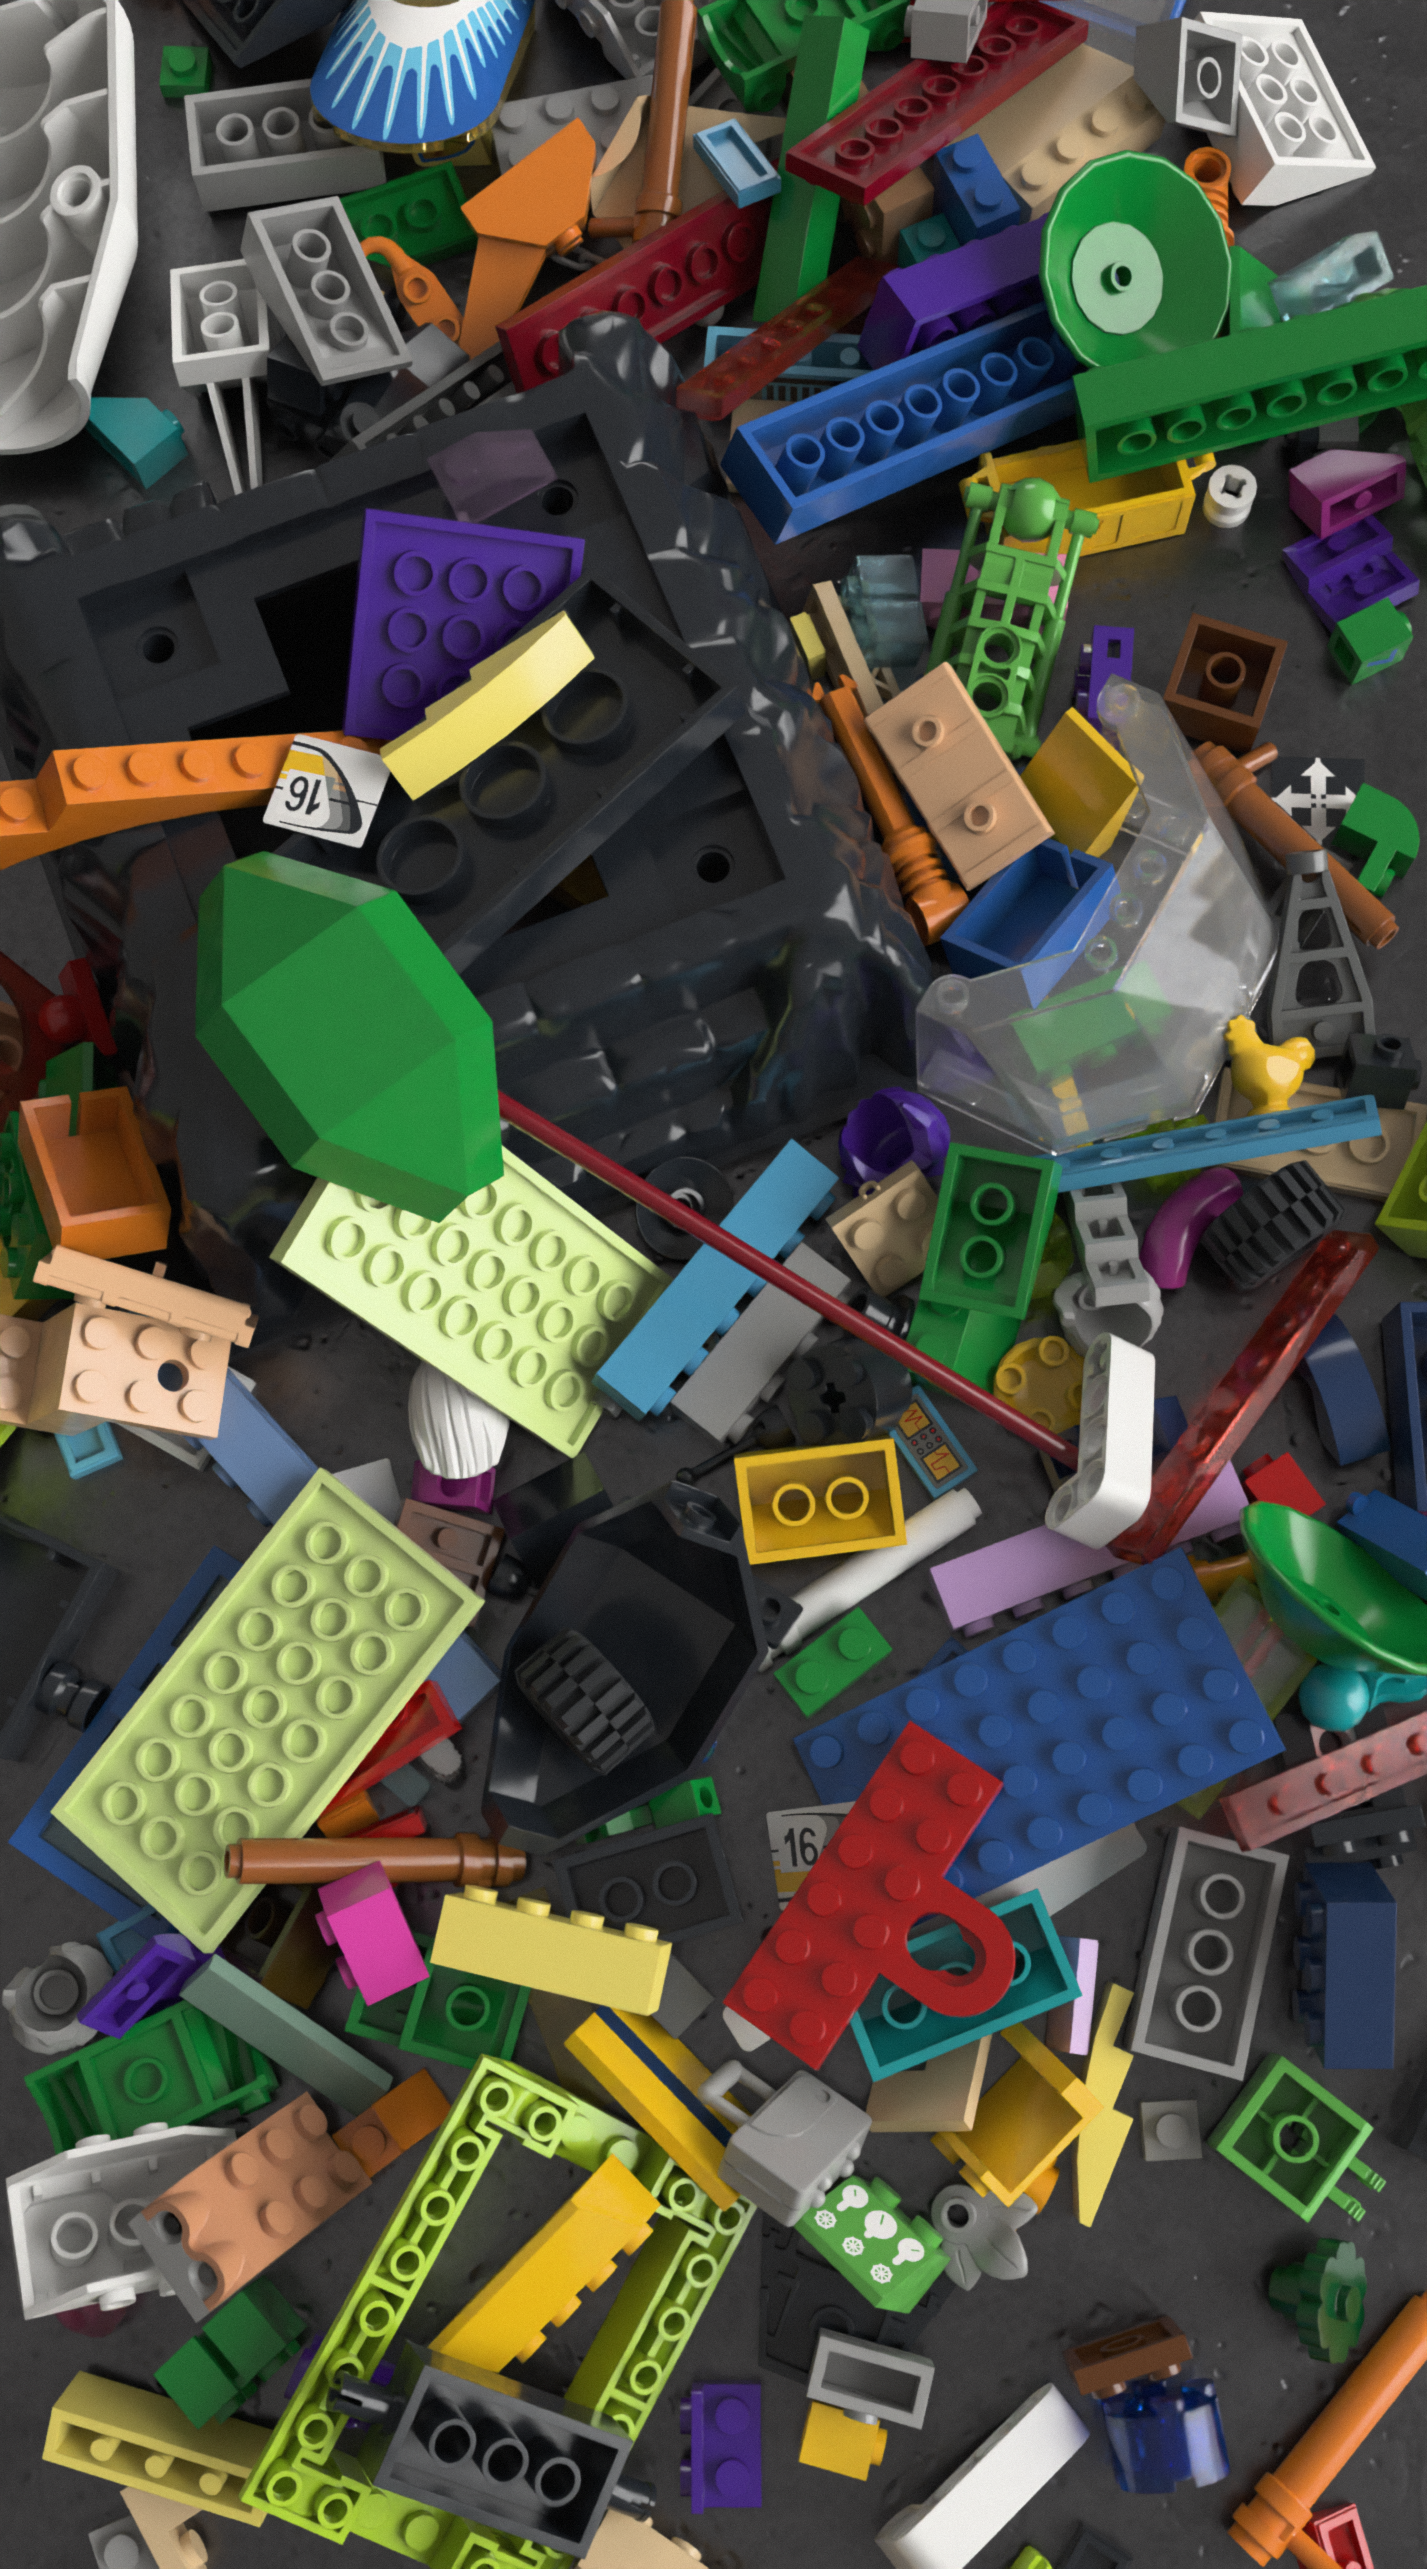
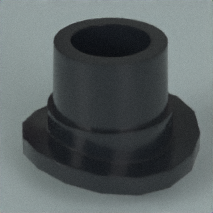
(889, 1313)

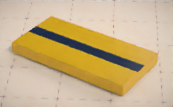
(658, 2087)

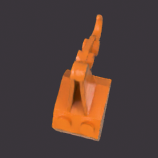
(518, 224)

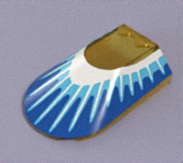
(419, 70)

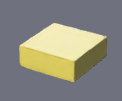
(809, 644)

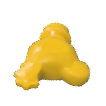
(1263, 1071)

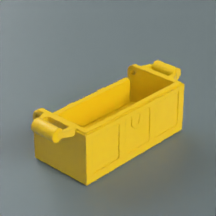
(1129, 506)

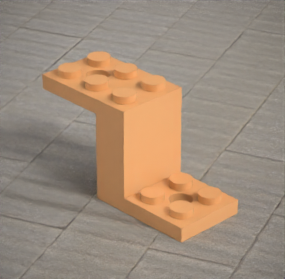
(103, 1368)

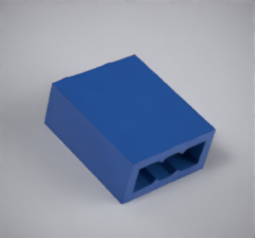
(972, 191)

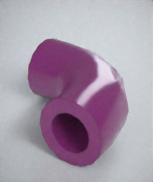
(1182, 1223)

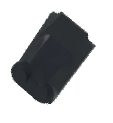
(381, 394)

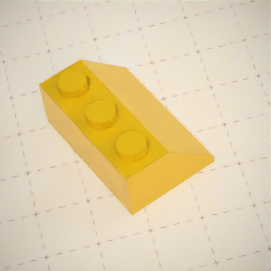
(820, 1500)

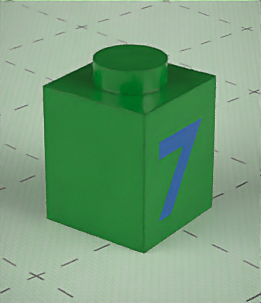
(1370, 640)

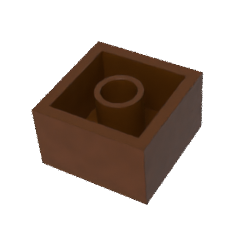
(1223, 682)

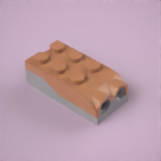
(248, 2206)

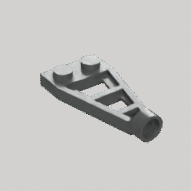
(1322, 1024)

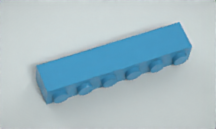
(711, 1284)

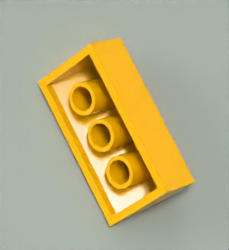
(550, 2269)

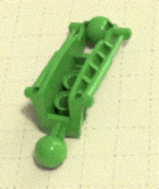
(1029, 513)

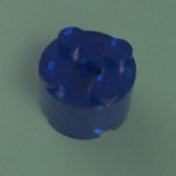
(1165, 2436)

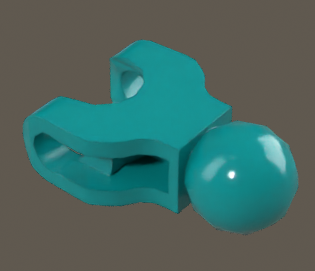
(1340, 1698)

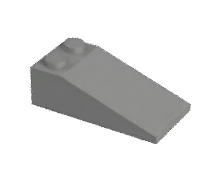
(323, 290)

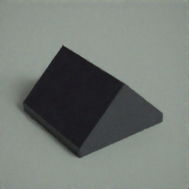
(546, 1511)

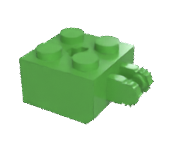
(1326, 2146)

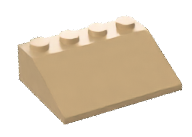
(1061, 121)

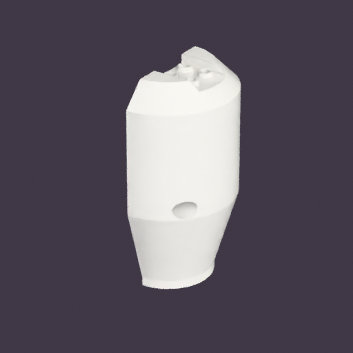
(62, 209)

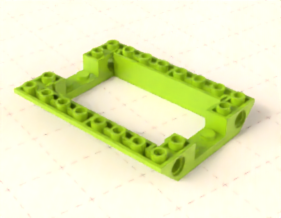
(620, 2376)

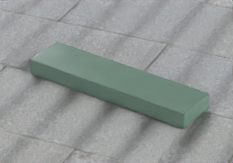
(286, 2035)

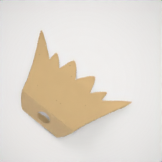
(620, 171)

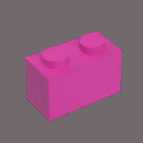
(372, 1934)

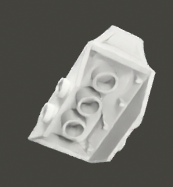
(75, 2212)

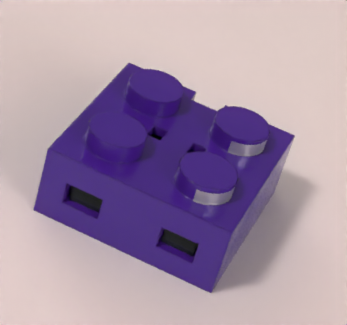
(1107, 653)

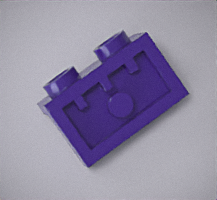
(724, 2444)

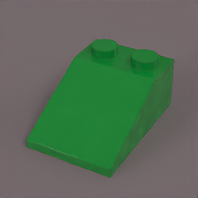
(990, 1230)

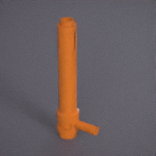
(1284, 2498)

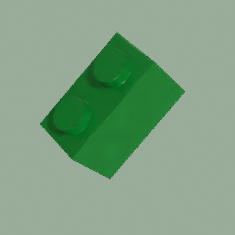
(832, 1663)

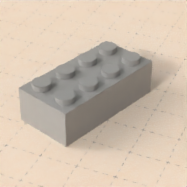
(532, 121)
(270, 148)
(1206, 1953)

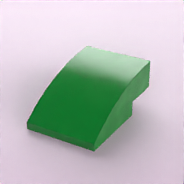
(446, 2015)

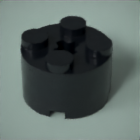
(847, 1392)

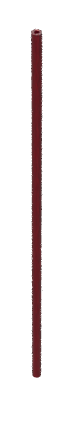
(785, 1280)

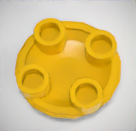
(1042, 1382)

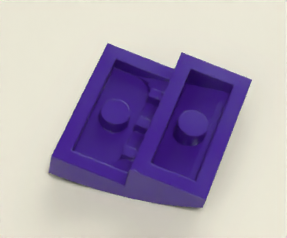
(1349, 570)
(145, 1984)

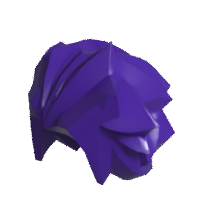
(890, 1133)

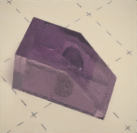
(490, 472)

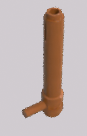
(666, 128)
(1282, 835)
(459, 1860)

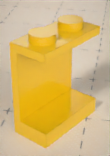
(1020, 2121)

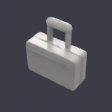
(790, 2145)

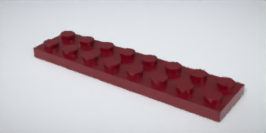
(933, 102)
(660, 280)

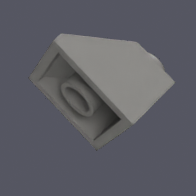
(1190, 73)

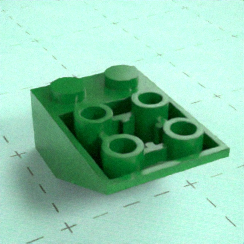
(21, 1222)

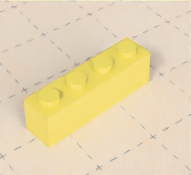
(551, 1951)
(154, 2446)

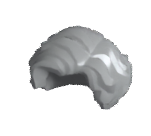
(1085, 1321)
(48, 1997)

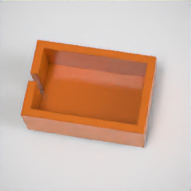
(97, 1186)

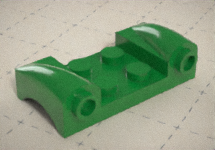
(760, 39)
(161, 2070)

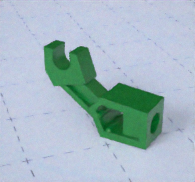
(674, 1806)

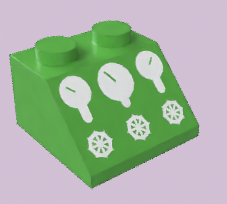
(875, 2243)

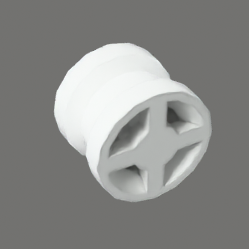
(1225, 509)

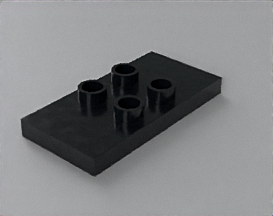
(550, 790)

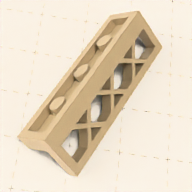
(844, 654)

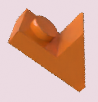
(394, 2122)

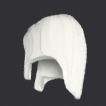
(453, 1428)

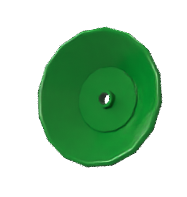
(1161, 239)
(1333, 1594)

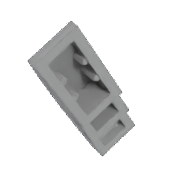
(1107, 1244)

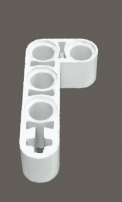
(1113, 1446)
(986, 2487)

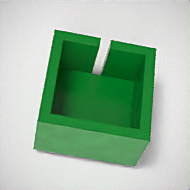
(241, 2341)

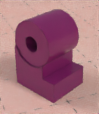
(466, 1494)

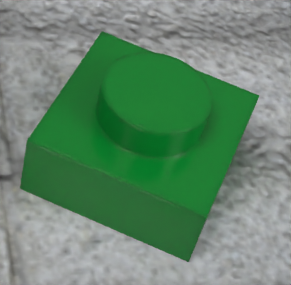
(185, 71)

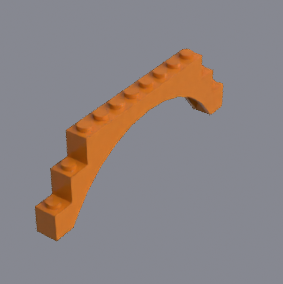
(133, 785)

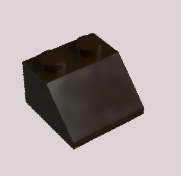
(282, 1942)

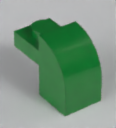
(1382, 834)

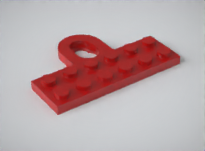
(867, 1894)

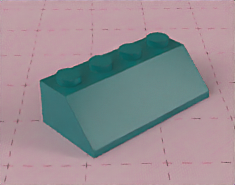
(903, 2032)

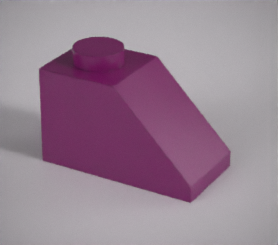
(1344, 488)

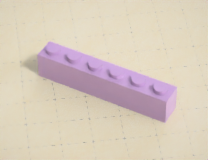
(1044, 1563)

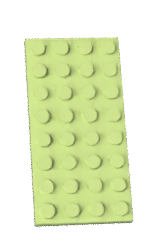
(502, 1296)
(266, 1705)

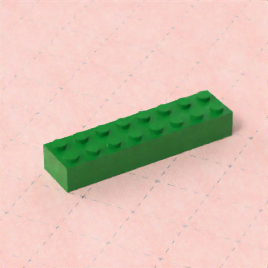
(1253, 384)

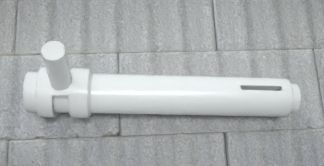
(873, 1568)

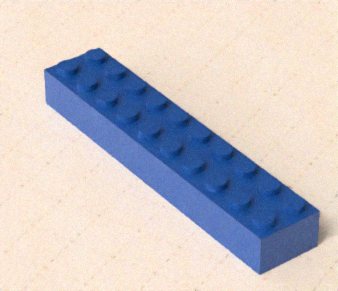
(902, 423)

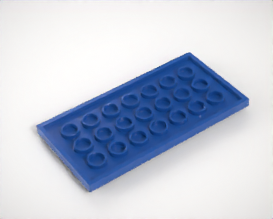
(1077, 1714)

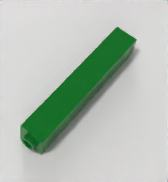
(804, 214)

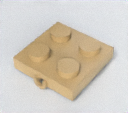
(888, 1229)

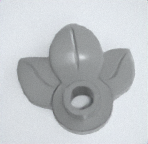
(987, 2239)

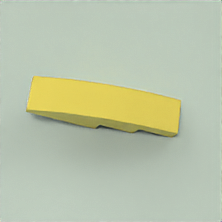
(489, 706)
(1103, 2073)

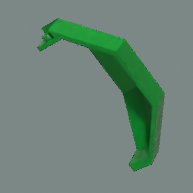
(348, 1034)

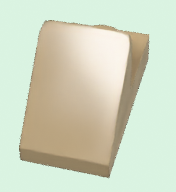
(164, 2531)

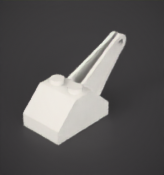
(223, 343)

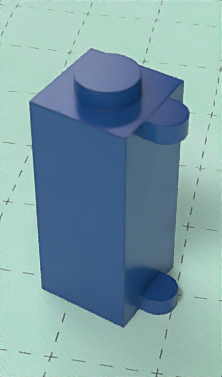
(1390, 1535)

